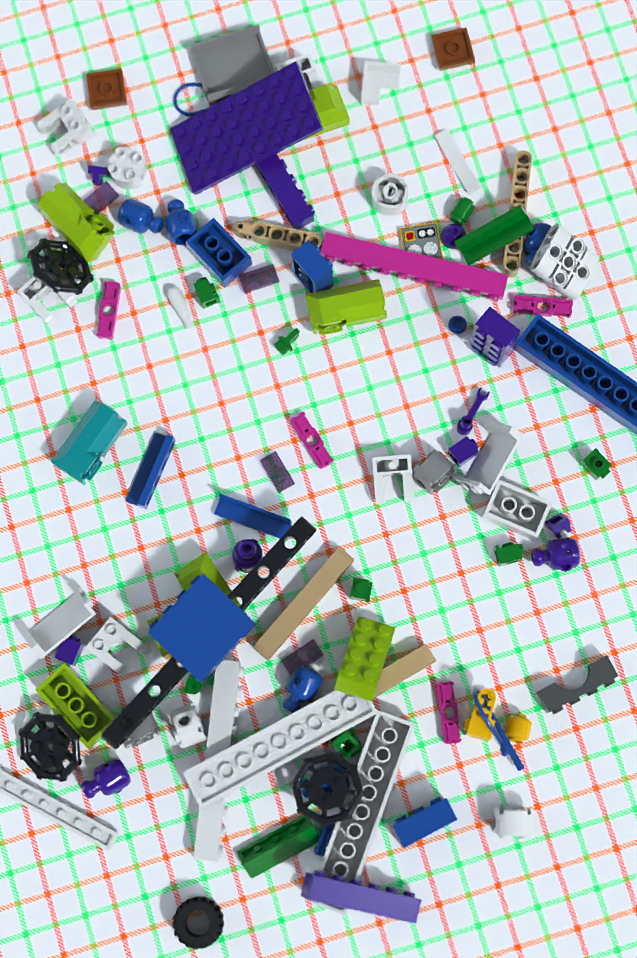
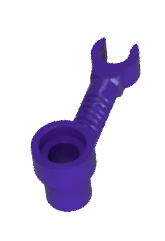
(465, 424)

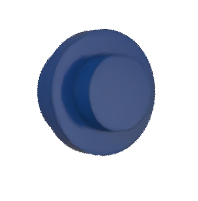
(457, 324)

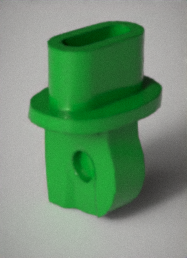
(283, 345)
(192, 685)

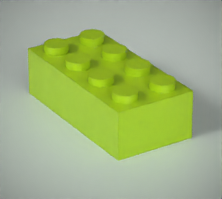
(364, 658)
(77, 703)

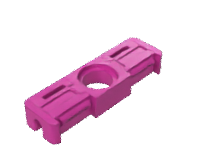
(529, 304)
(108, 322)
(317, 451)
(449, 725)

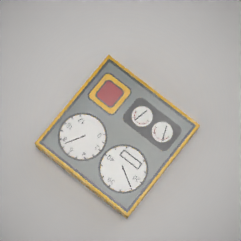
(416, 237)

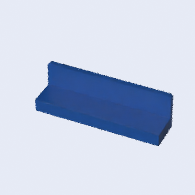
(151, 470)
(252, 517)

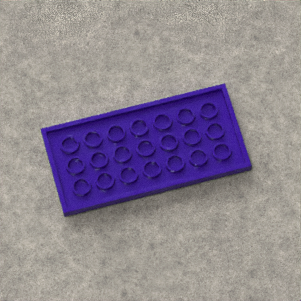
(246, 128)

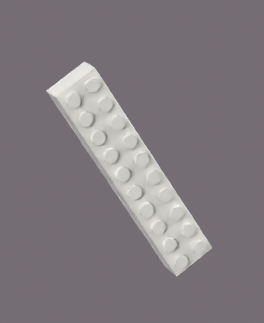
(377, 773)

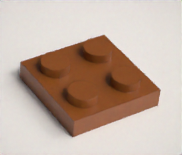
(453, 49)
(106, 89)

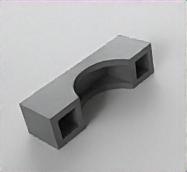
(555, 696)

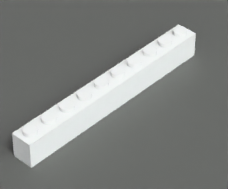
(220, 737)

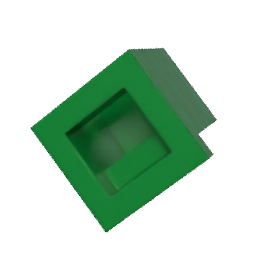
(206, 292)
(588, 464)
(508, 553)
(361, 590)
(349, 748)

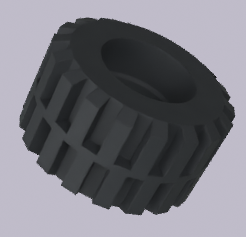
(182, 931)

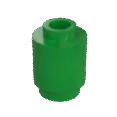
(462, 211)

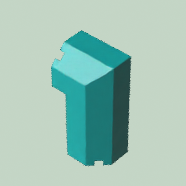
(89, 442)

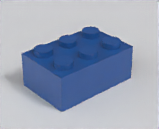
(219, 252)
(312, 268)
(424, 821)

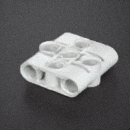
(552, 265)

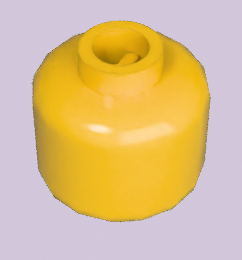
(518, 728)

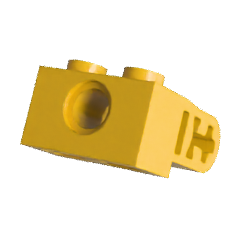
(475, 724)

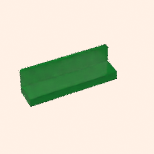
(494, 235)
(278, 846)

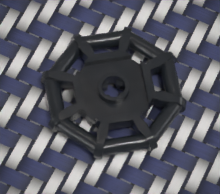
(63, 279)
(40, 748)
(328, 800)

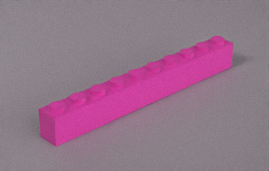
(414, 266)

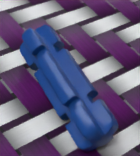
(323, 840)

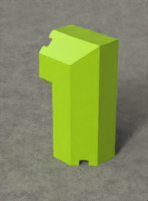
(329, 108)
(76, 221)
(346, 306)
(199, 566)

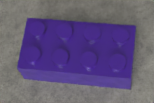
(494, 337)

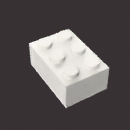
(517, 510)

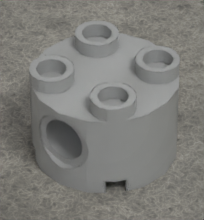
(434, 471)
(144, 731)

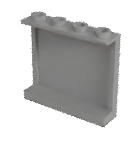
(231, 62)

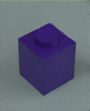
(463, 451)
(70, 650)

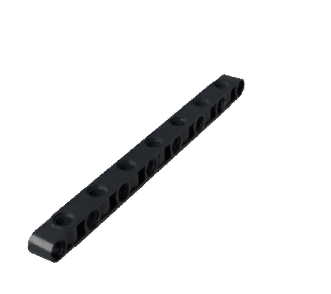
(171, 673)

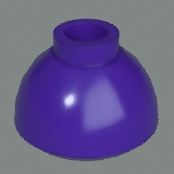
(450, 234)

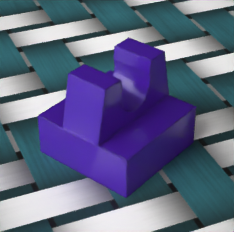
(98, 174)
(558, 523)

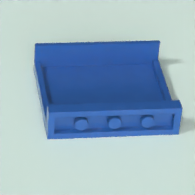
(201, 627)

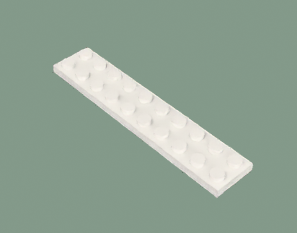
(276, 745)

